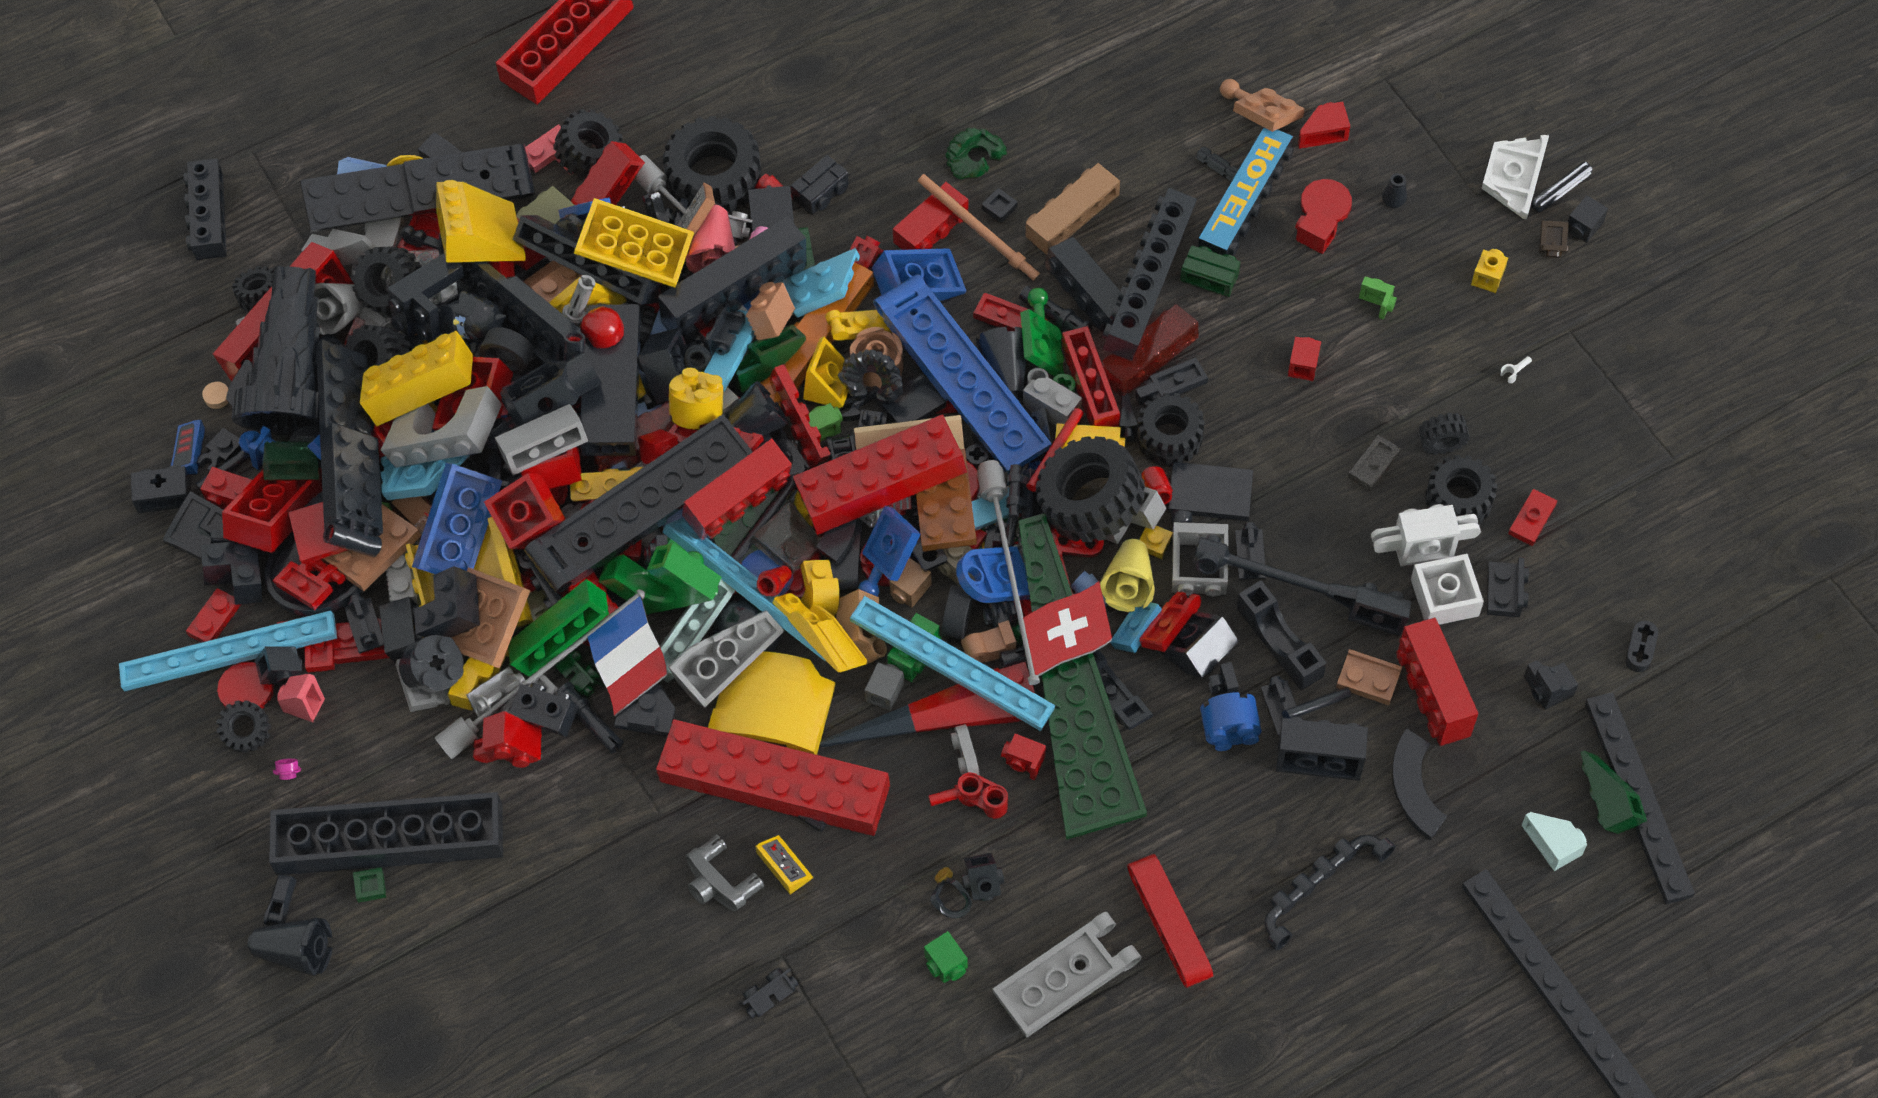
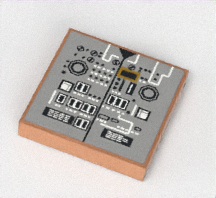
(698, 209)

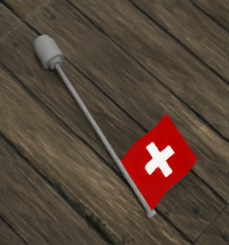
(1060, 628)

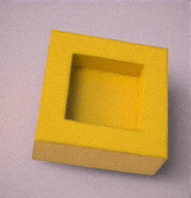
(1156, 540)

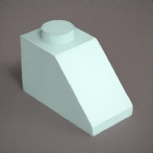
(1555, 838)

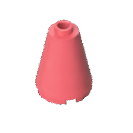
(711, 240)

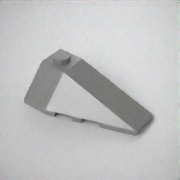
(716, 661)

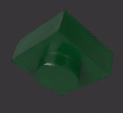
(369, 885)

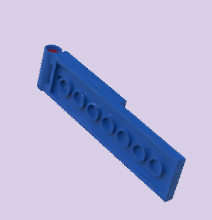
(961, 373)

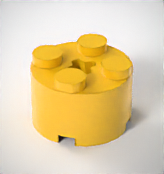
(695, 398)

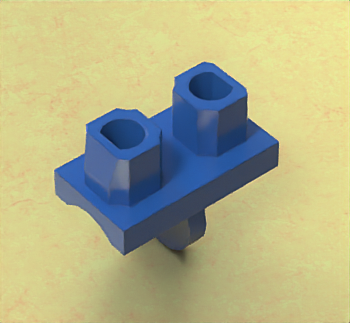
(253, 444)

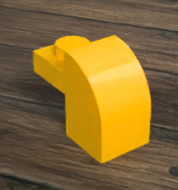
(820, 586)

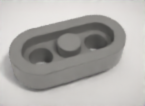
(962, 741)

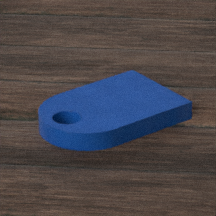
(992, 575)

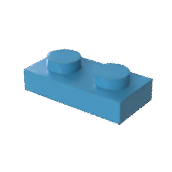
(1134, 626)

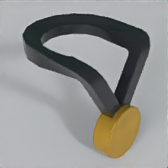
(942, 877)

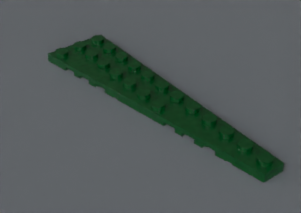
(1087, 748)

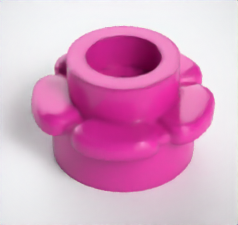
(287, 768)

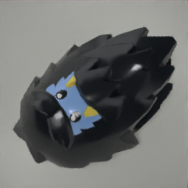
(470, 317)

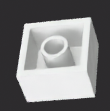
(1447, 589)

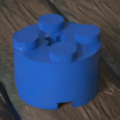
(1231, 721)

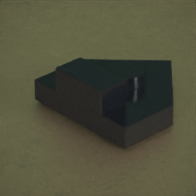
(648, 714)

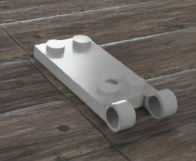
(1054, 984)

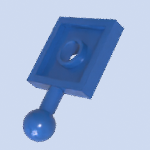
(888, 558)

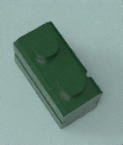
(1210, 270)

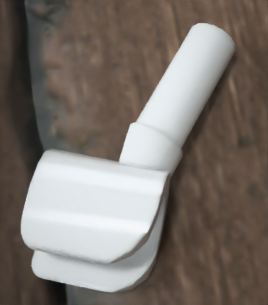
(1514, 369)

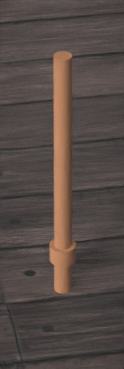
(1015, 259)

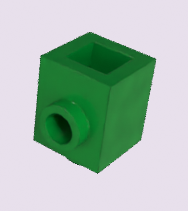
(945, 958)

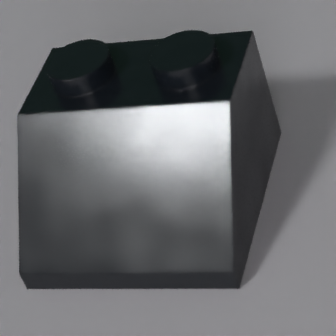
(1201, 644)

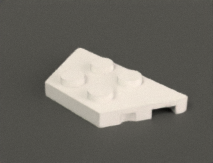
(1514, 172)

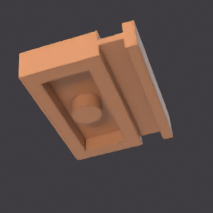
(1369, 677)

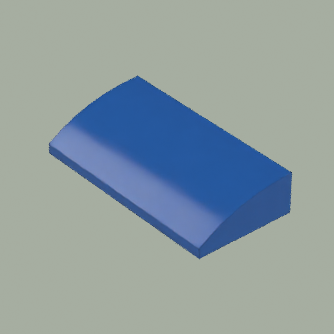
(456, 520)

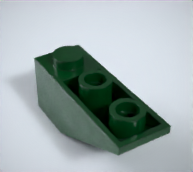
(1616, 801)

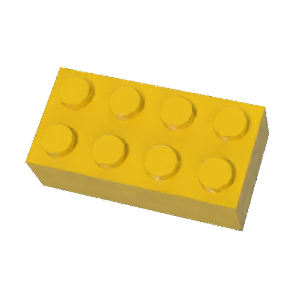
(416, 378)

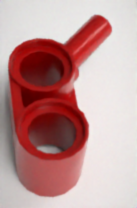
(985, 791)

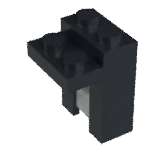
(419, 295)

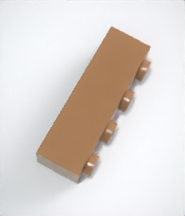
(1072, 208)

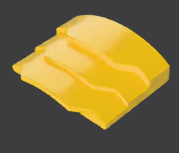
(776, 702)

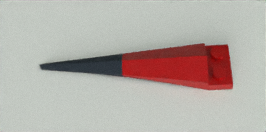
(938, 711)

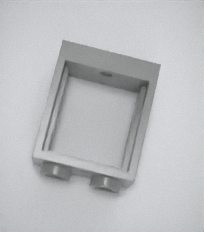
(1189, 535)

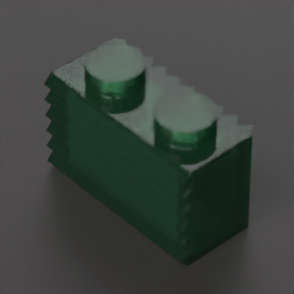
(290, 461)

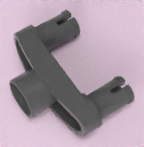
(712, 884)

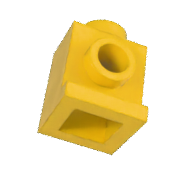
(1490, 270)

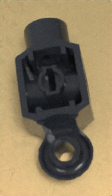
(543, 392)

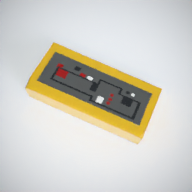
(783, 863)

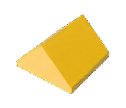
(821, 376)

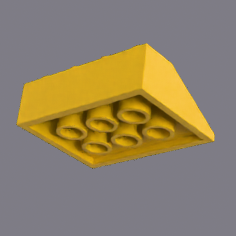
(476, 224)
(634, 242)

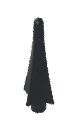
(1127, 419)

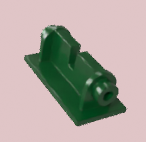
(586, 675)

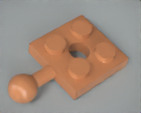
(1262, 106)

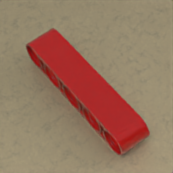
(1170, 921)

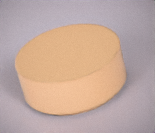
(215, 395)

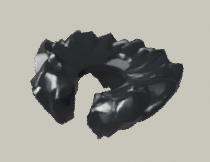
(875, 362)

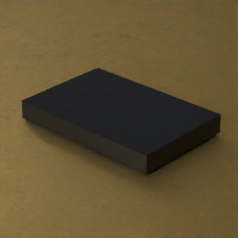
(1211, 491)

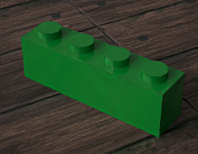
(558, 628)

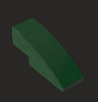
(766, 355)

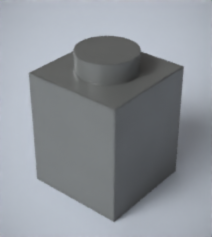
(884, 686)

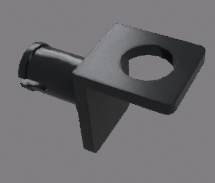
(927, 559)

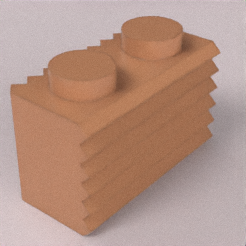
(770, 310)

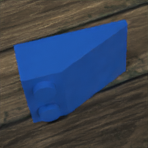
(933, 265)

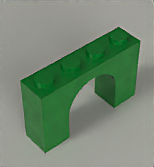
(669, 583)

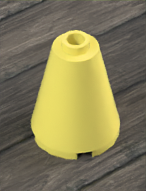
(1129, 578)

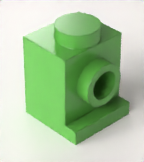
(826, 420)

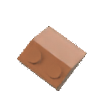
(551, 280)

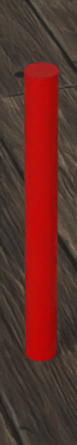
(1060, 441)

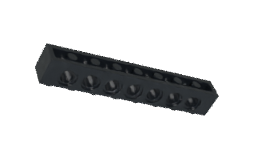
(1149, 275)

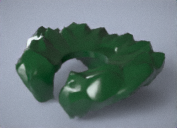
(965, 141)

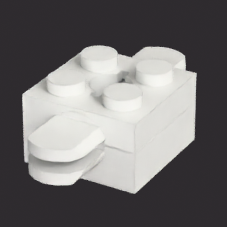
(1425, 534)

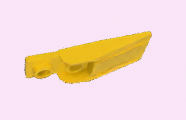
(821, 632)

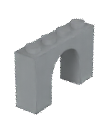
(465, 434)

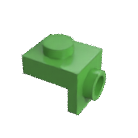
(1379, 293)

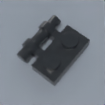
(1028, 502)

